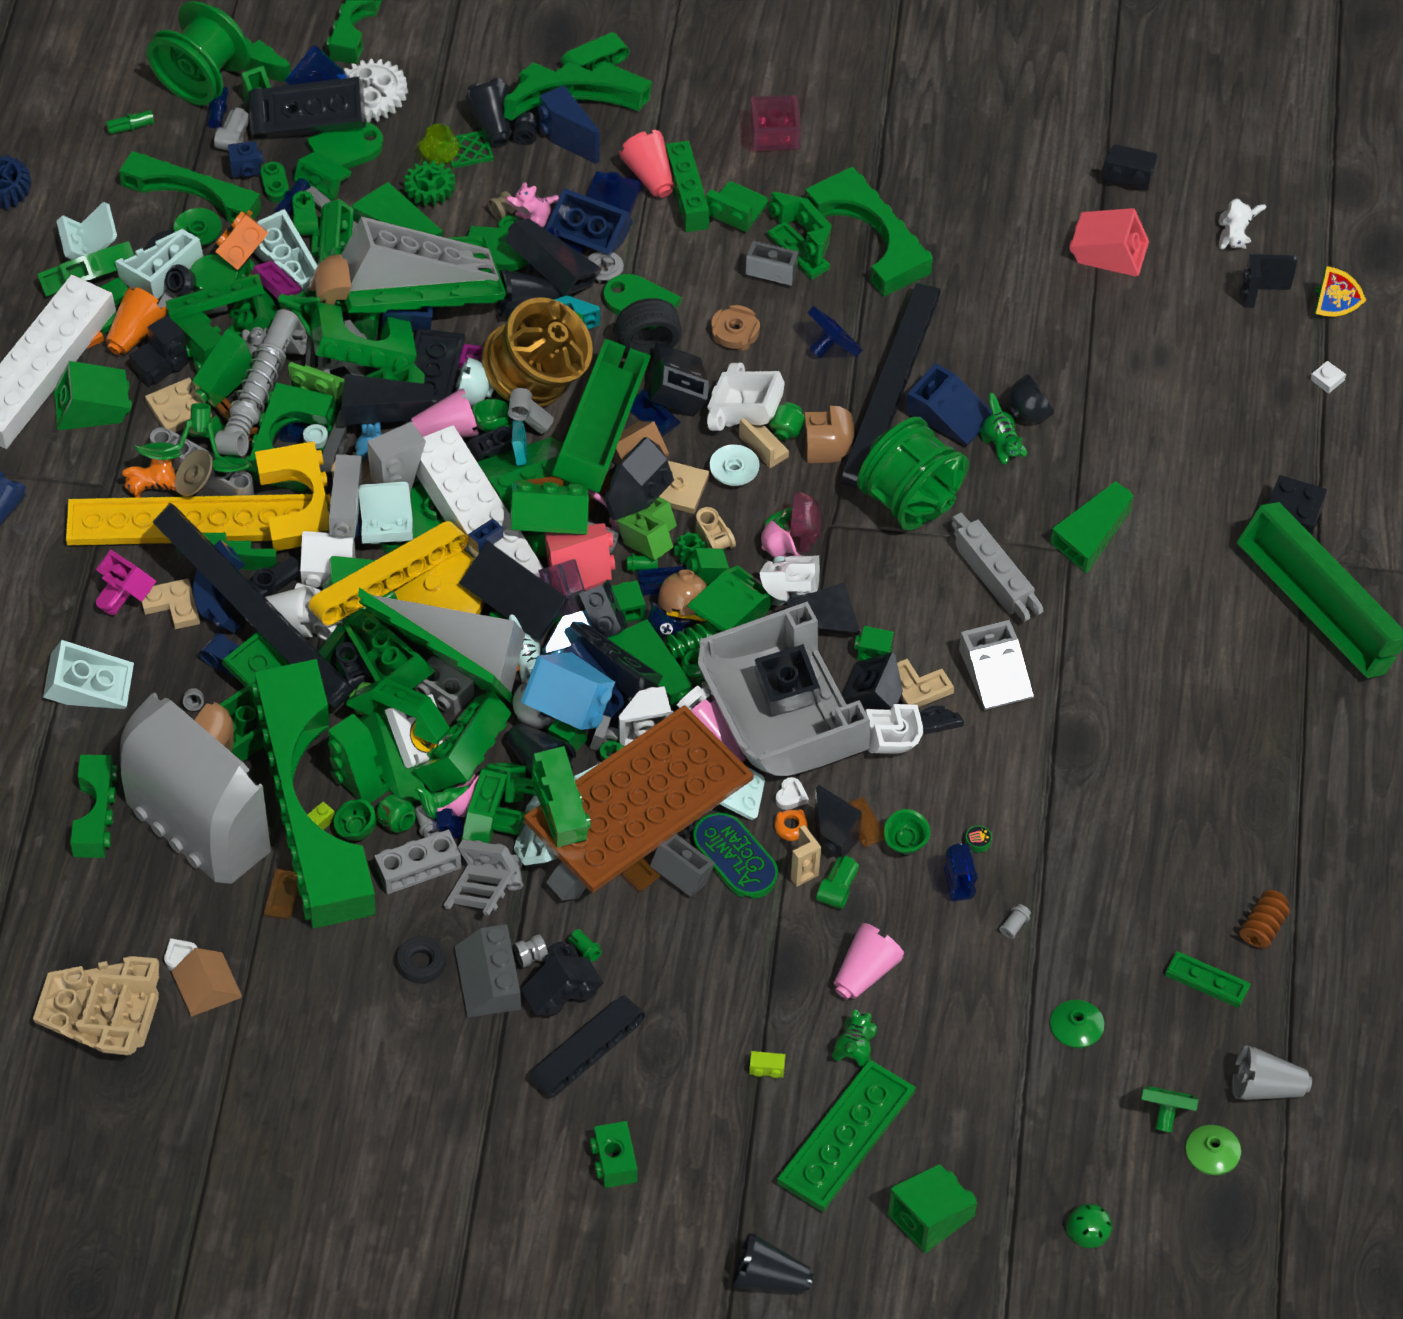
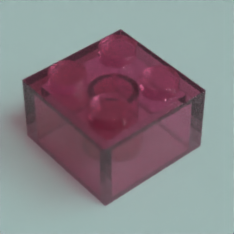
(775, 122)

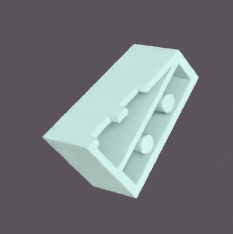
(149, 267)

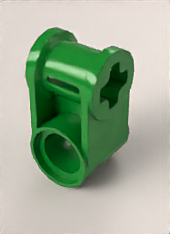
(304, 213)

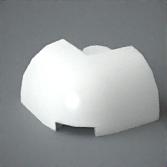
(793, 575)
(894, 729)

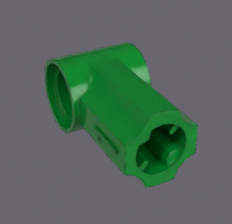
(836, 887)

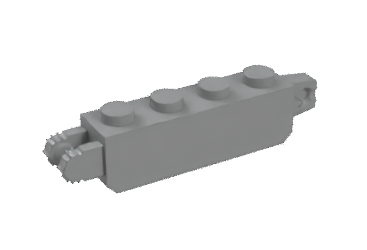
(995, 568)

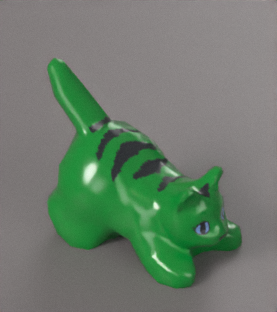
(1000, 429)
(856, 1038)

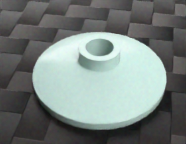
(734, 457)

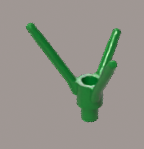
(297, 304)

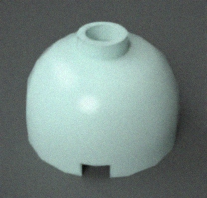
(474, 382)

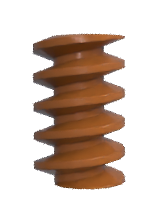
(1265, 919)

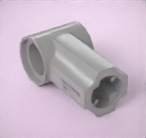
(232, 130)
(525, 409)

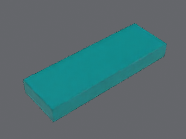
(519, 442)

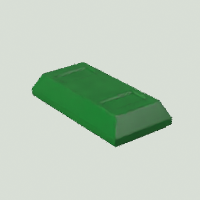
(508, 821)

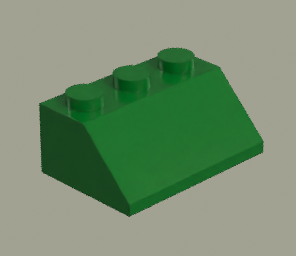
(549, 507)

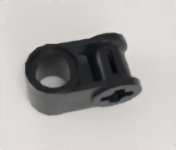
(491, 443)
(353, 670)

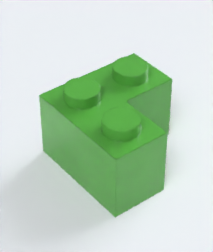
(649, 529)

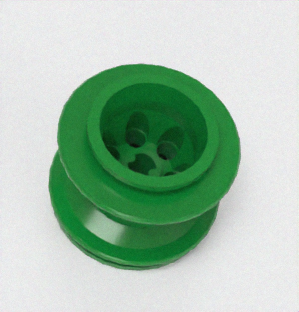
(192, 59)

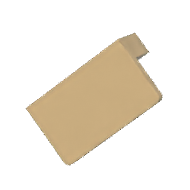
(762, 443)
(805, 858)

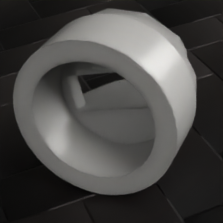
(188, 700)

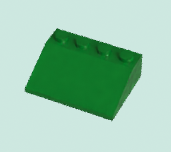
(503, 470)

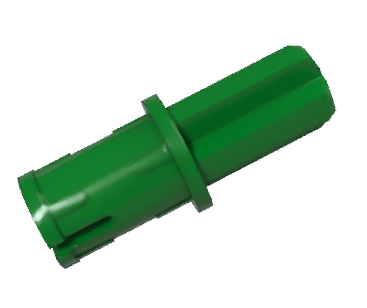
(130, 122)

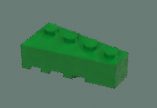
(465, 743)

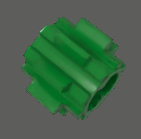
(686, 545)

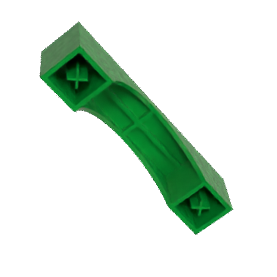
(328, 870)

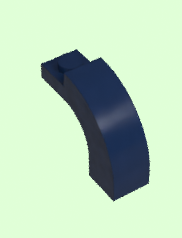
(210, 600)

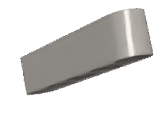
(225, 483)

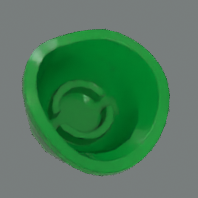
(907, 831)

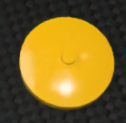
(441, 586)

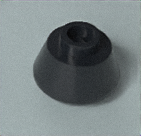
(180, 280)

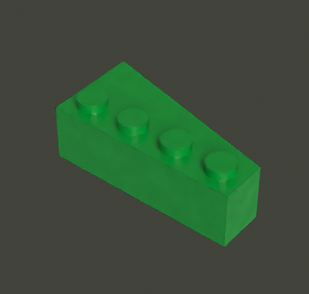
(385, 652)

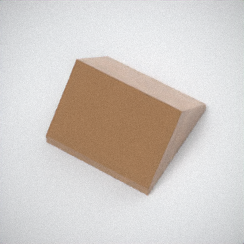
(632, 435)
(205, 981)

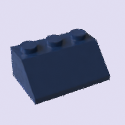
(590, 222)

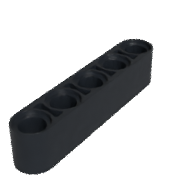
(587, 1046)

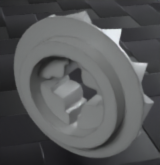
(612, 262)

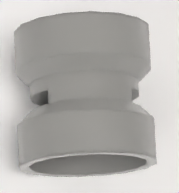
(530, 951)

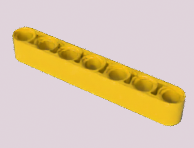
(388, 572)

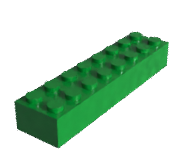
(601, 416)
(1323, 589)

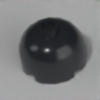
(1029, 401)

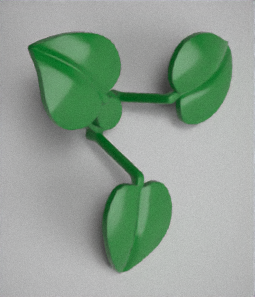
(201, 426)

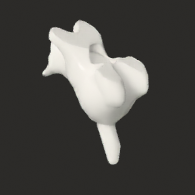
(1235, 223)

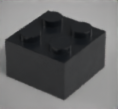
(1301, 500)
(787, 680)

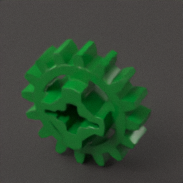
(429, 183)

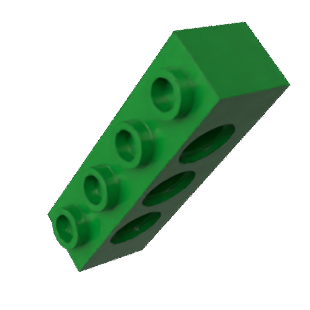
(688, 187)

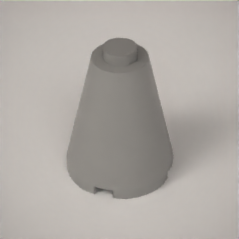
(1267, 1076)

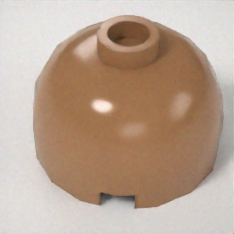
(679, 590)

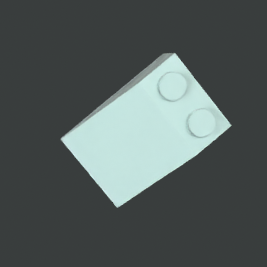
(87, 677)

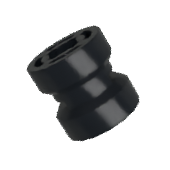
(525, 128)

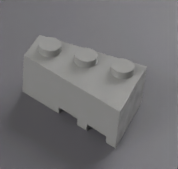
(396, 455)

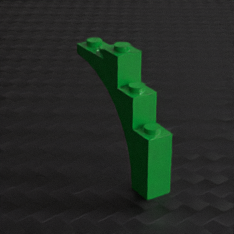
(603, 83)

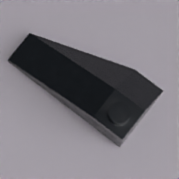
(621, 667)

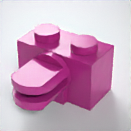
(122, 580)

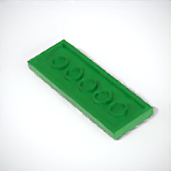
(846, 1135)

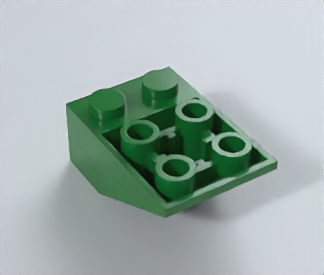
(732, 600)

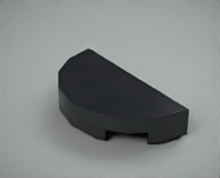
(939, 719)

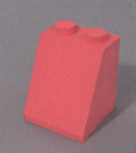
(1110, 241)
(588, 550)

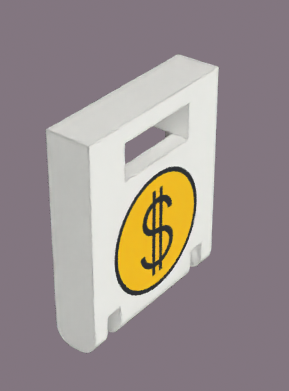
(411, 747)

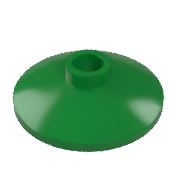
(200, 223)
(1077, 1033)

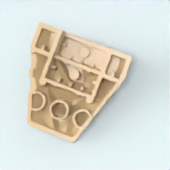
(102, 1005)

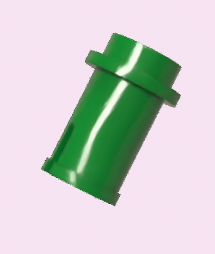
(636, 563)
(585, 945)

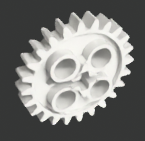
(382, 86)

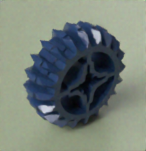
(11, 191)

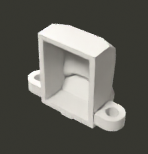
(745, 396)

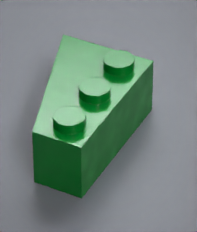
(199, 337)
(353, 759)
(559, 797)

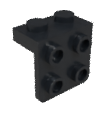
(1129, 167)
(1266, 273)

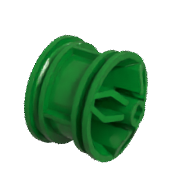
(913, 473)

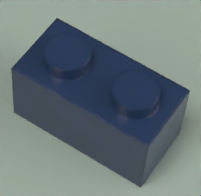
(489, 531)

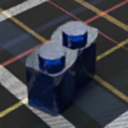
(960, 872)

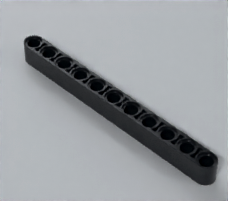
(893, 377)
(248, 600)

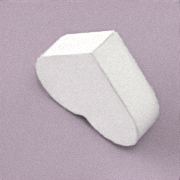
(791, 794)
(176, 952)

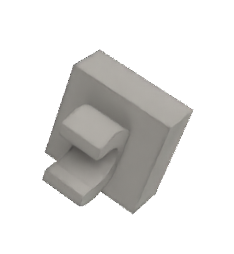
(604, 734)

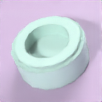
(316, 433)

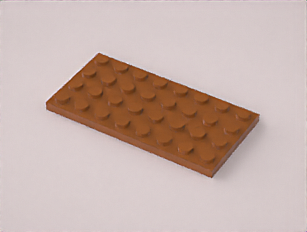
(646, 796)

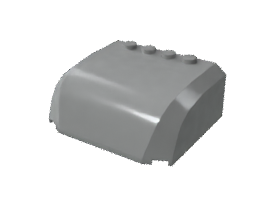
(793, 739)
(192, 791)

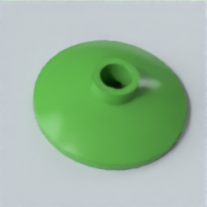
(1210, 1159)

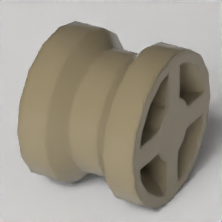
(499, 206)

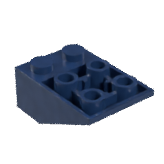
(947, 405)

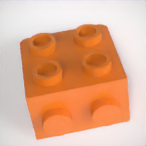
(241, 241)

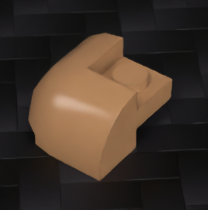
(331, 279)
(829, 435)
(218, 723)

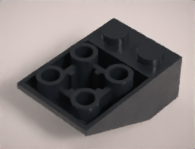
(678, 380)

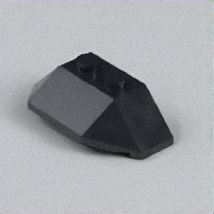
(638, 480)

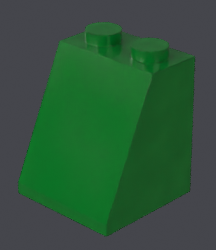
(91, 396)
(931, 1206)

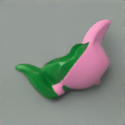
(776, 535)
(453, 797)

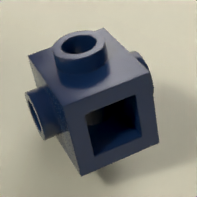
(245, 159)

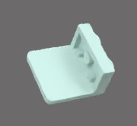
(89, 236)
(386, 512)
(748, 798)

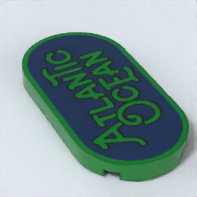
(737, 855)

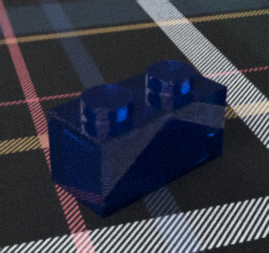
(449, 820)

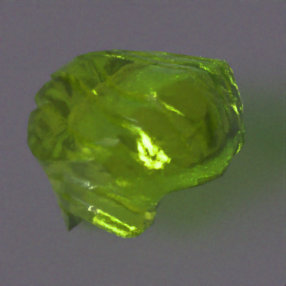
(439, 144)

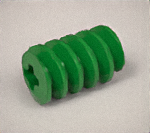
(690, 639)

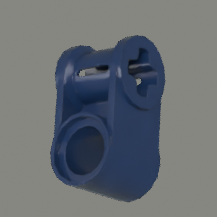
(216, 650)

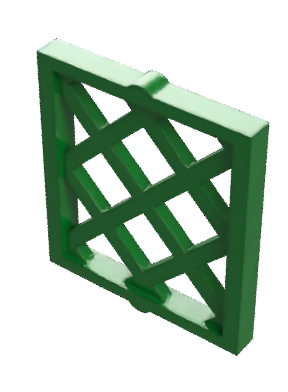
(474, 160)

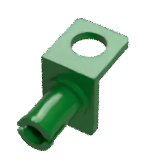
(516, 782)

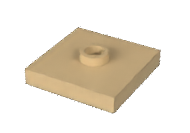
(686, 488)

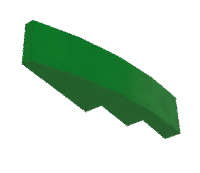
(253, 558)

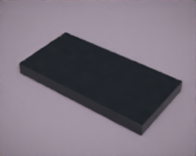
(439, 359)
(514, 590)

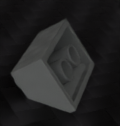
(488, 972)

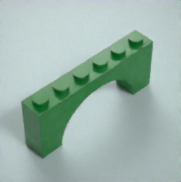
(852, 197)

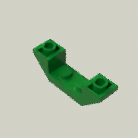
(794, 208)
(429, 721)
(484, 805)

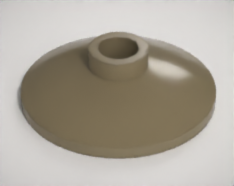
(193, 472)

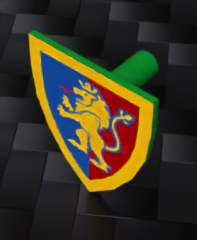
(1338, 293)

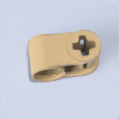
(716, 533)

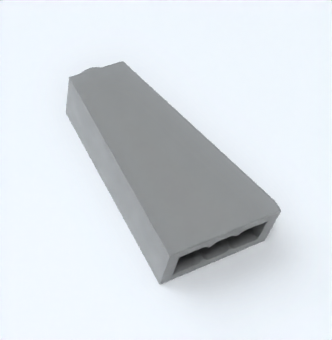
(345, 496)

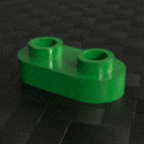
(274, 181)

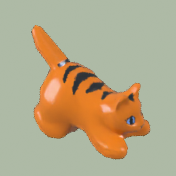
(158, 476)

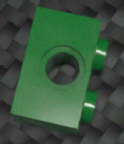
(618, 1169)

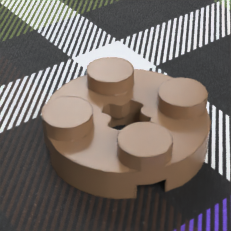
(735, 338)

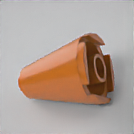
(130, 324)

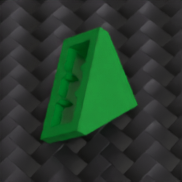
(366, 323)

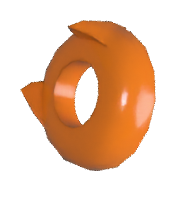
(785, 832)

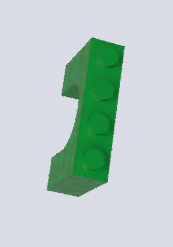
(337, 342)
(286, 406)

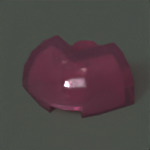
(806, 520)

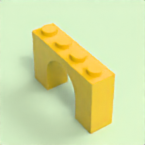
(298, 464)

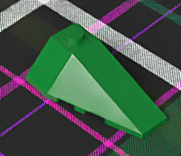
(253, 311)
(400, 780)

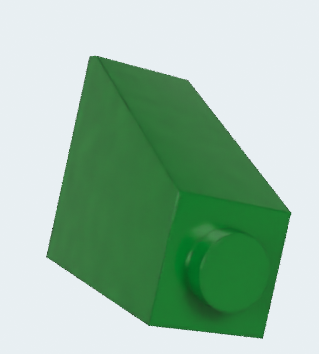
(223, 369)

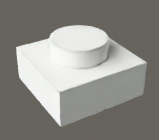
(1328, 377)

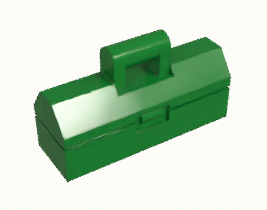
(335, 229)

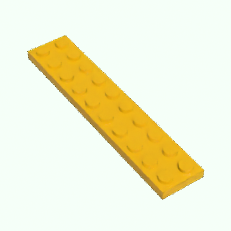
(130, 519)

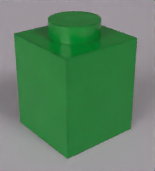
(707, 563)

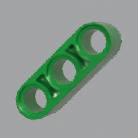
(590, 55)

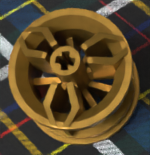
(537, 350)

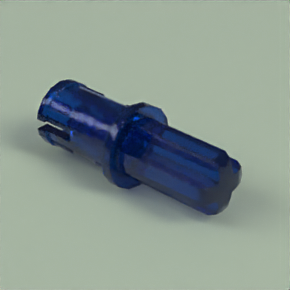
(217, 110)
(287, 203)

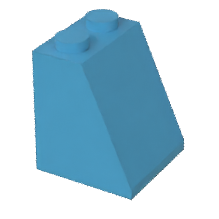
(568, 690)

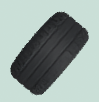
(645, 314)

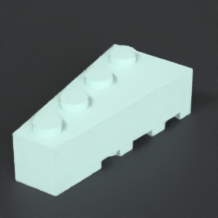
(286, 249)

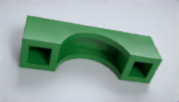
(347, 41)
(90, 832)

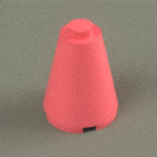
(649, 162)

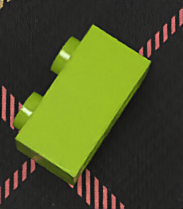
(322, 815)
(767, 1064)

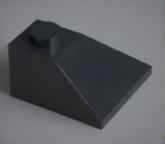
(874, 683)
(835, 823)

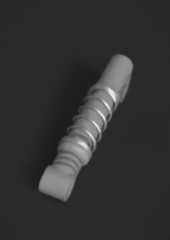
(283, 337)

